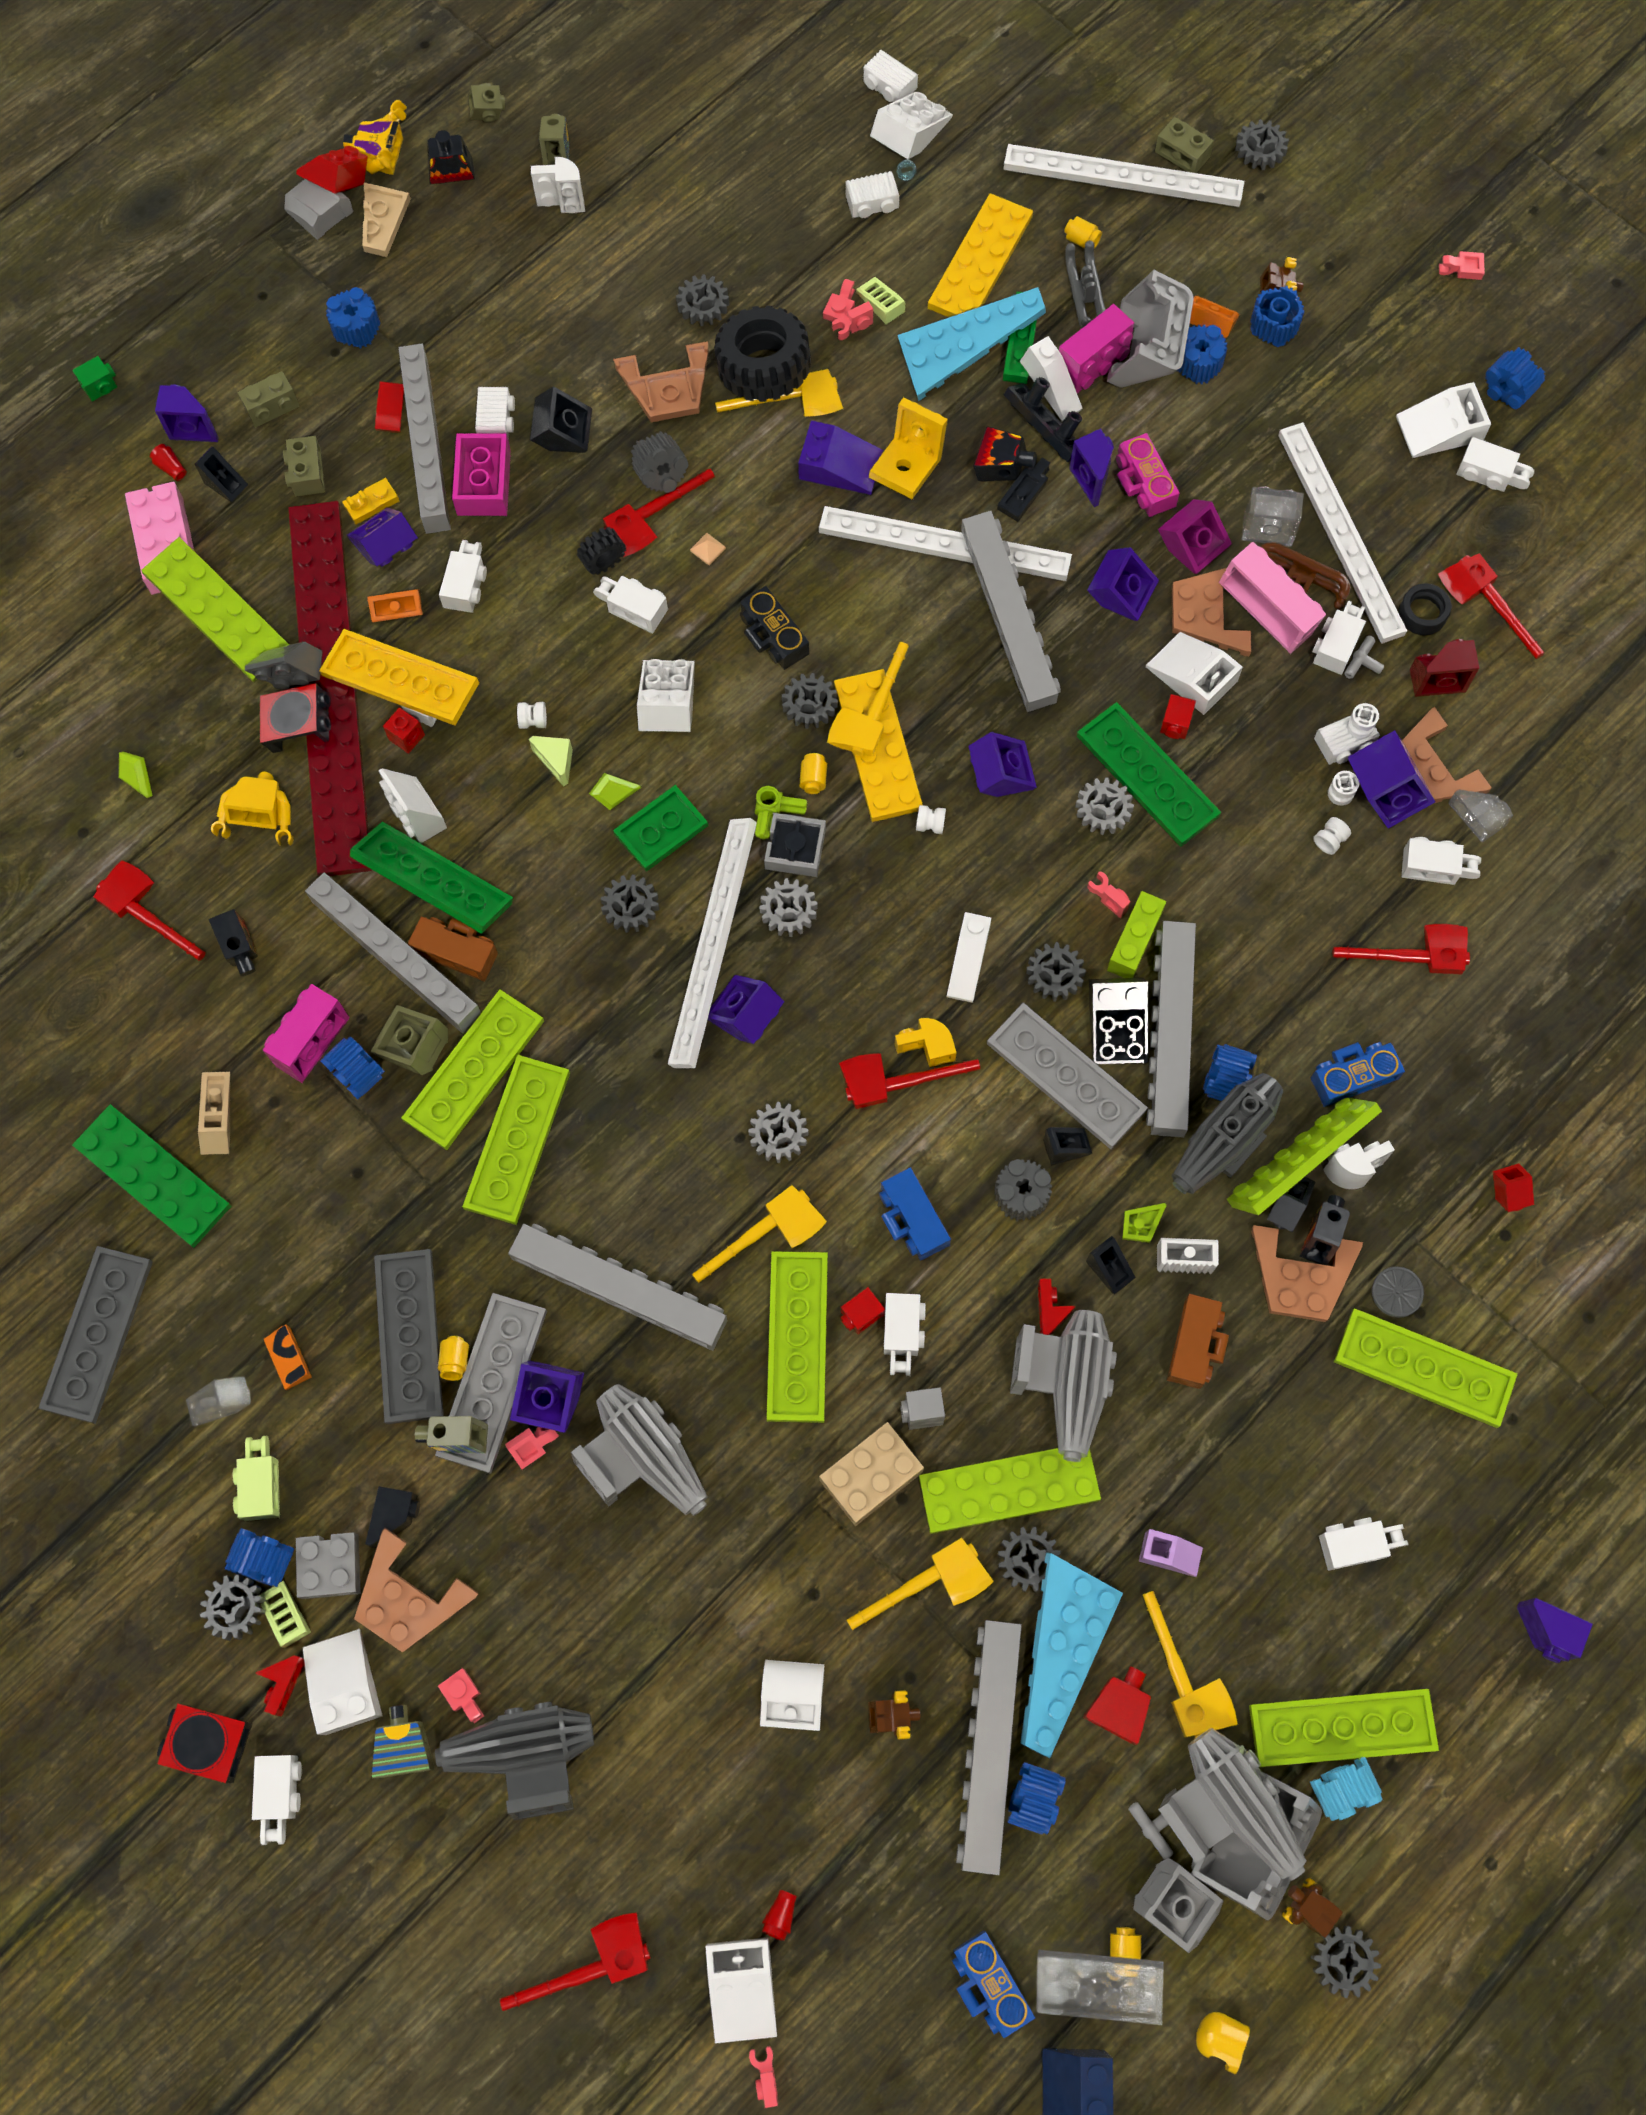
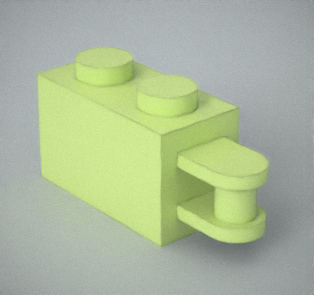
(257, 1482)

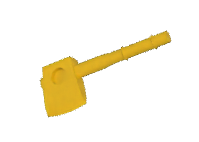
(817, 393)
(862, 732)
(789, 1212)
(954, 1565)
(1196, 1709)

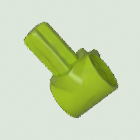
(780, 804)

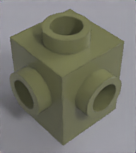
(485, 102)

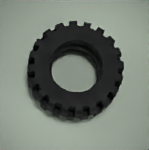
(757, 331)

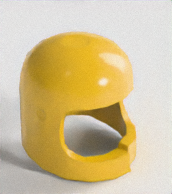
(1222, 2038)

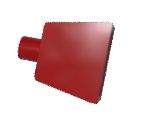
(1121, 1707)

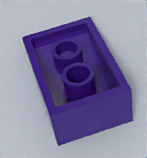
(837, 458)

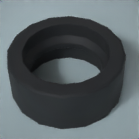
(1428, 592)

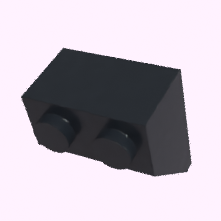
(560, 422)

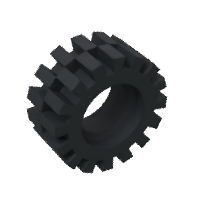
(601, 550)

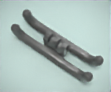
(1088, 287)

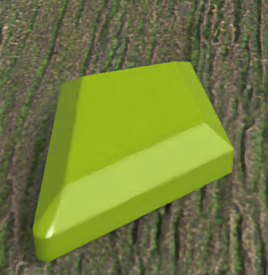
(134, 773)
(613, 790)
(1142, 1222)

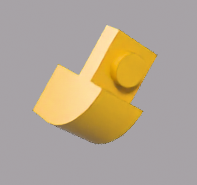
(932, 1037)

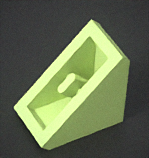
(555, 755)

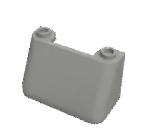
(1161, 326)
(1242, 1874)

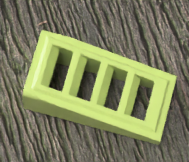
(885, 313)
(302, 1628)

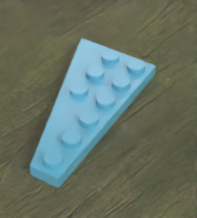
(961, 340)
(1066, 1639)

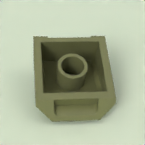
(411, 1040)

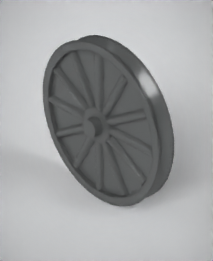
(1397, 1292)

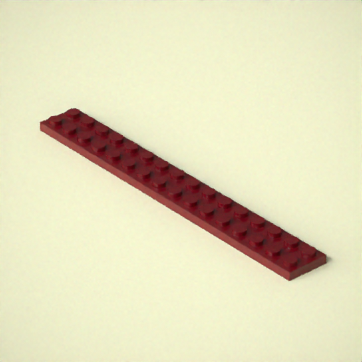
(322, 615)

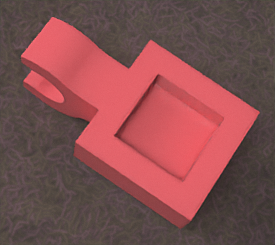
(1466, 264)
(840, 304)
(856, 319)
(1111, 897)
(529, 1446)
(460, 1693)
(766, 2085)

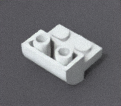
(558, 185)
(1354, 1167)
(792, 1695)

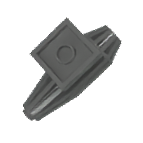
(1229, 1133)
(529, 1750)

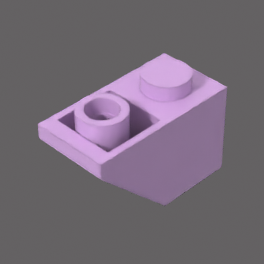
(1170, 1553)

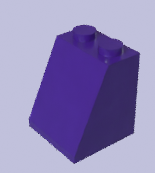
(1391, 779)

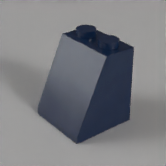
(1077, 2082)

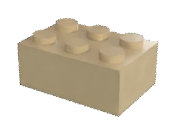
(871, 1474)

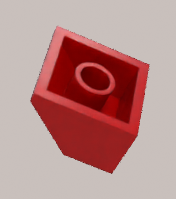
(336, 170)

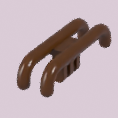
(1304, 571)

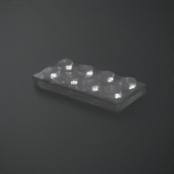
(1100, 1987)

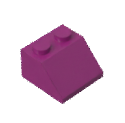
(1195, 535)

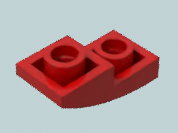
(389, 407)

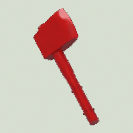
(630, 523)
(1474, 576)
(121, 895)
(1444, 950)
(868, 1084)
(621, 1956)

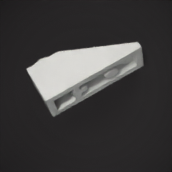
(1047, 362)
(969, 957)

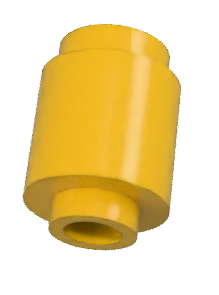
(1081, 231)
(813, 773)
(453, 1358)
(1125, 1943)

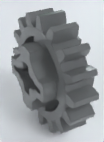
(1273, 144)
(703, 300)
(813, 692)
(620, 897)
(1066, 971)
(1016, 1561)
(242, 1615)
(1346, 1975)

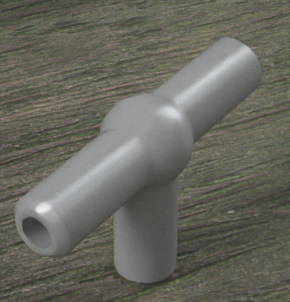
(1361, 657)
(1151, 1829)

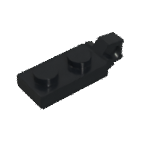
(1024, 490)

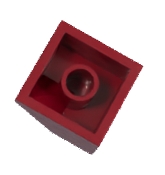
(1447, 672)

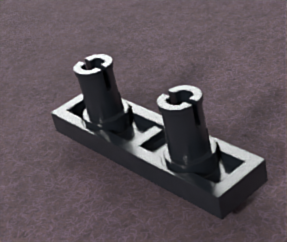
(1054, 432)

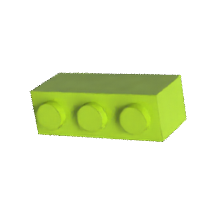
(1136, 935)

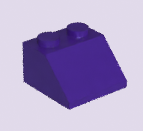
(183, 415)
(1091, 463)
(383, 536)
(1123, 583)
(1001, 765)
(745, 1008)
(546, 1395)
(1554, 1630)

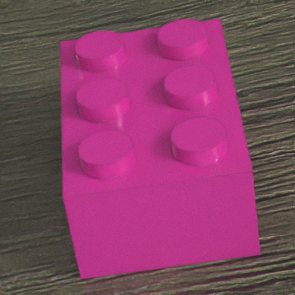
(1097, 347)
(481, 474)
(306, 1033)

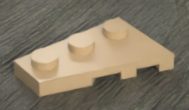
(382, 217)

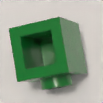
(95, 378)

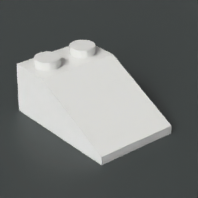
(340, 1683)

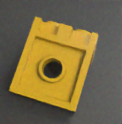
(911, 448)

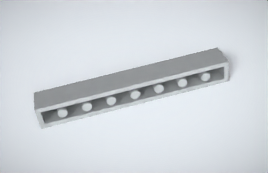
(424, 439)
(1009, 611)
(393, 953)
(1173, 1029)
(618, 1286)
(991, 1748)

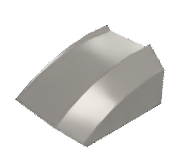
(316, 207)
(1178, 1904)

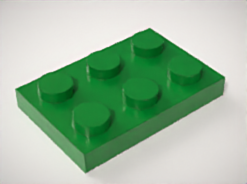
(660, 828)

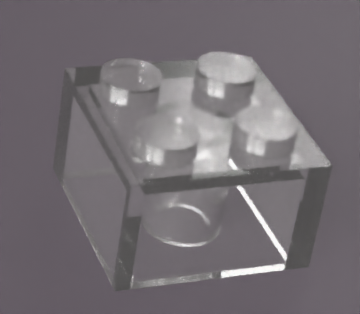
(1272, 516)

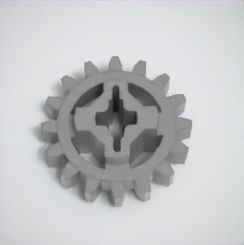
(1097, 812)
(787, 896)
(788, 1136)

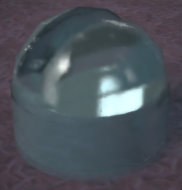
(906, 175)

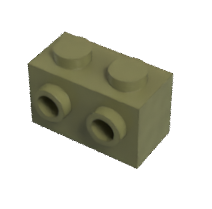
(1184, 146)
(268, 399)
(304, 466)

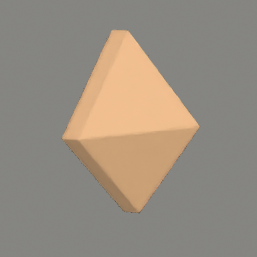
(707, 549)

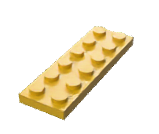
(980, 257)
(399, 677)
(888, 774)

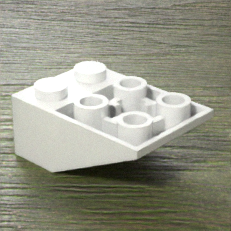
(909, 124)
(1444, 421)
(1196, 670)
(666, 695)
(411, 805)
(741, 1990)

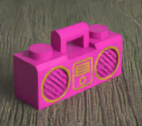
(1149, 474)

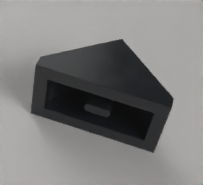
(220, 475)
(1066, 1144)
(1110, 1265)

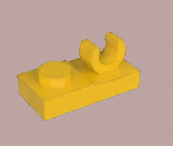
(370, 501)

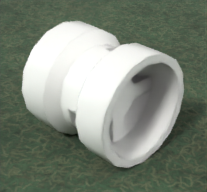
(527, 712)
(1359, 726)
(1343, 794)
(930, 819)
(1333, 834)

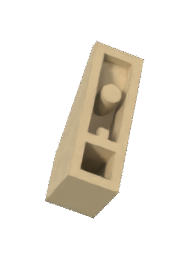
(214, 1113)

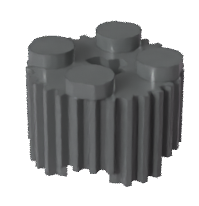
(659, 462)
(1025, 1175)

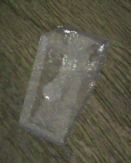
(1481, 812)
(218, 1400)

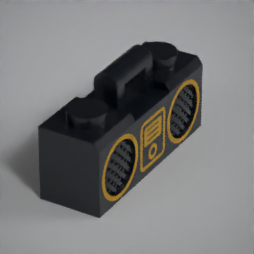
(780, 632)

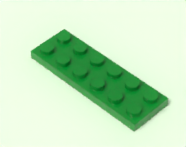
(1148, 774)
(431, 877)
(152, 1175)

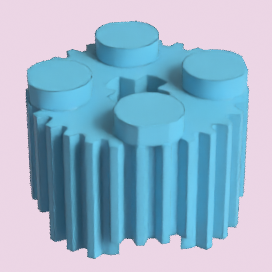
(1347, 1788)

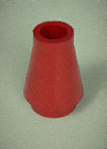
(167, 461)
(779, 1917)

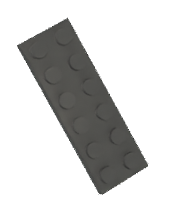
(95, 1335)
(408, 1336)

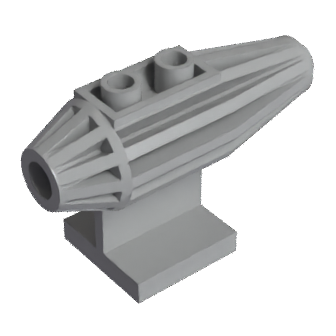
(1072, 1370)
(639, 1446)
(1231, 1798)

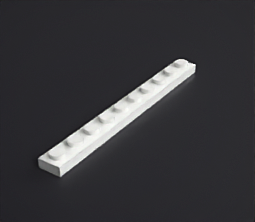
(1124, 175)
(1342, 533)
(936, 541)
(712, 944)

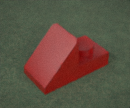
(1050, 1316)
(285, 1675)

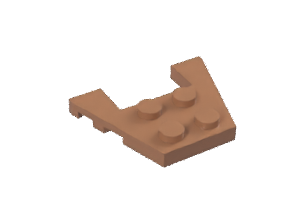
(670, 392)
(1199, 612)
(1431, 767)
(1302, 1287)
(396, 1607)

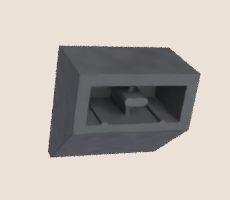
(287, 665)

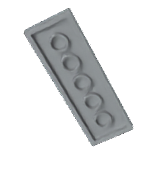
(1067, 1076)
(492, 1373)

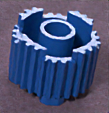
(1277, 315)
(353, 317)
(1203, 353)
(1514, 378)
(353, 1067)
(1227, 1070)
(259, 1558)
(1035, 1798)

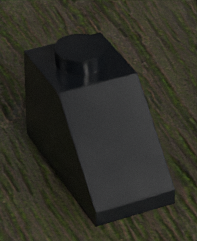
(1291, 1205)
(393, 1511)

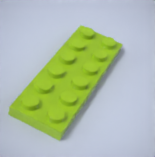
(211, 605)
(472, 1069)
(516, 1139)
(1303, 1155)
(797, 1337)
(1426, 1368)
(1006, 1489)
(1343, 1727)

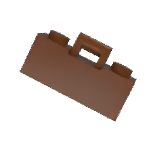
(461, 953)
(1196, 1329)

